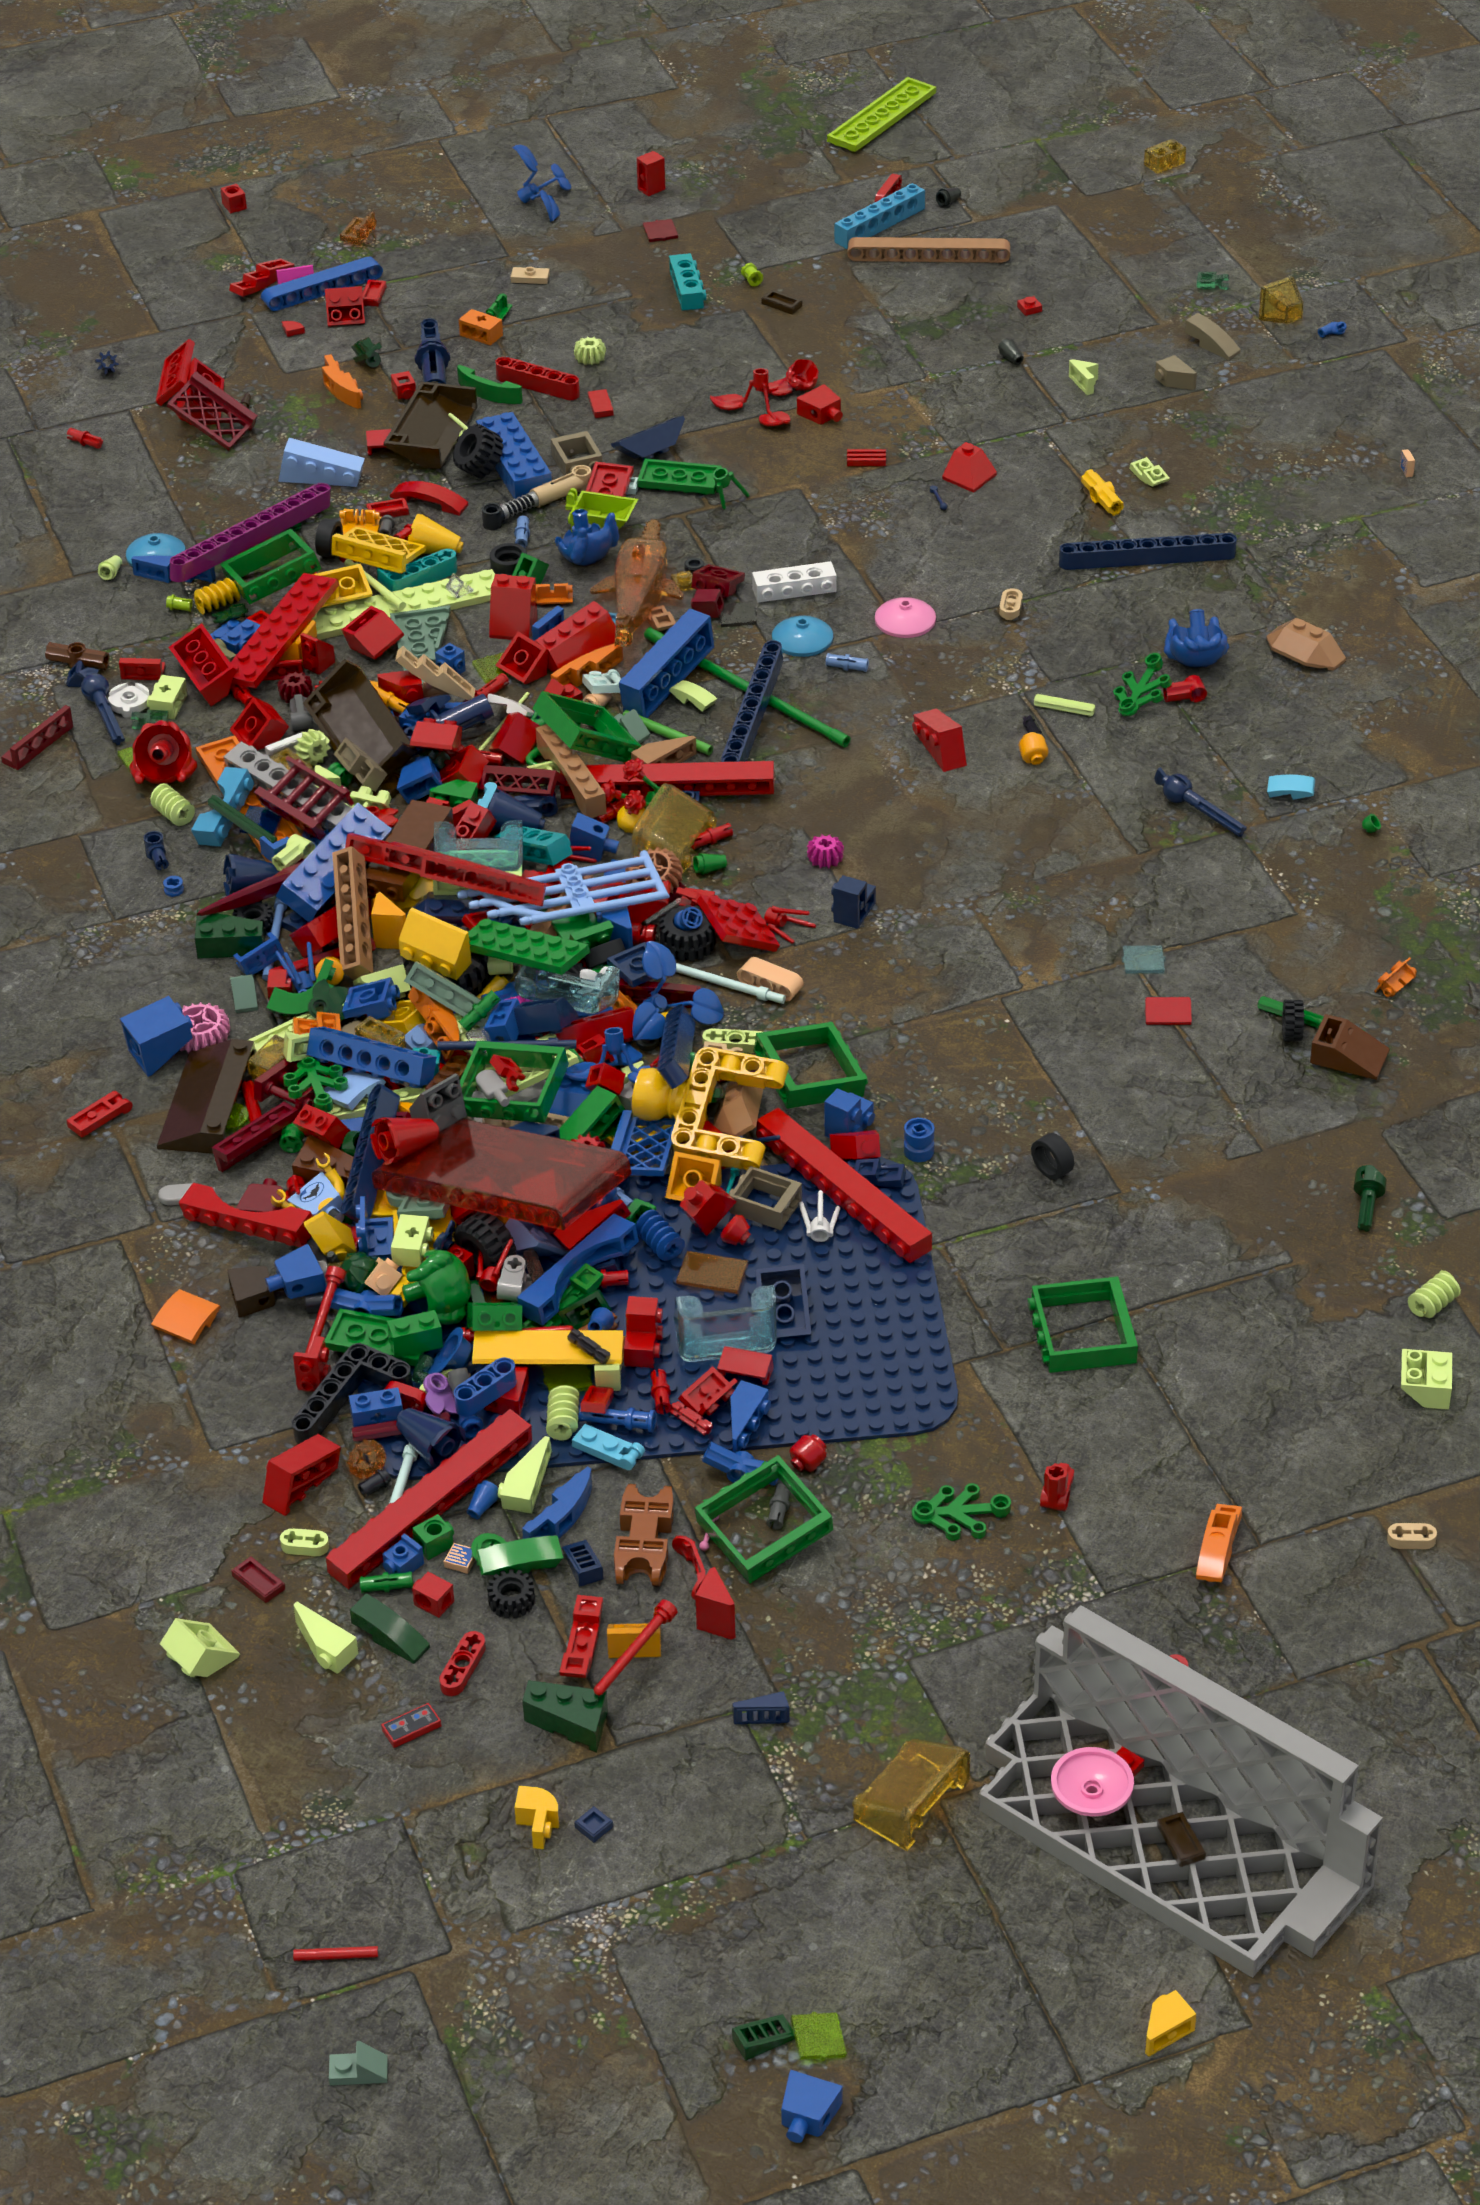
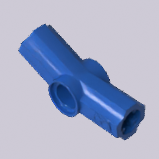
(368, 1302)
(732, 1463)

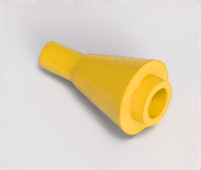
(495, 984)

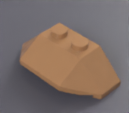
(1306, 645)
(738, 1109)

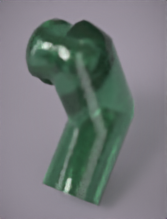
(421, 1369)

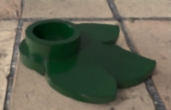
(236, 611)
(330, 998)

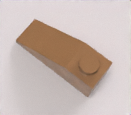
(666, 751)

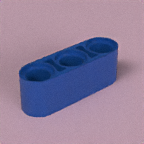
(485, 1387)

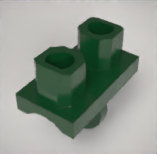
(365, 351)

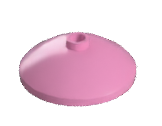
(905, 617)
(1092, 1781)

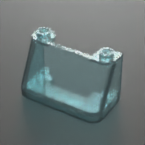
(499, 853)
(581, 993)
(705, 1334)

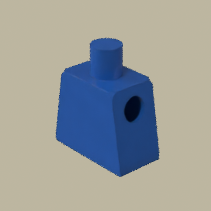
(418, 779)
(591, 833)
(297, 1274)
(809, 2105)

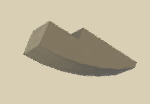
(1211, 336)
(360, 764)

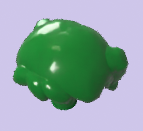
(443, 1283)

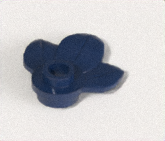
(444, 1240)

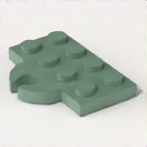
(415, 1206)

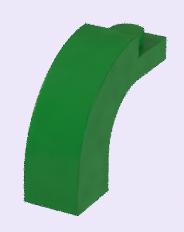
(296, 1004)

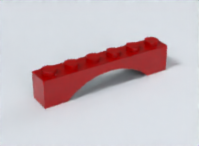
(283, 1225)

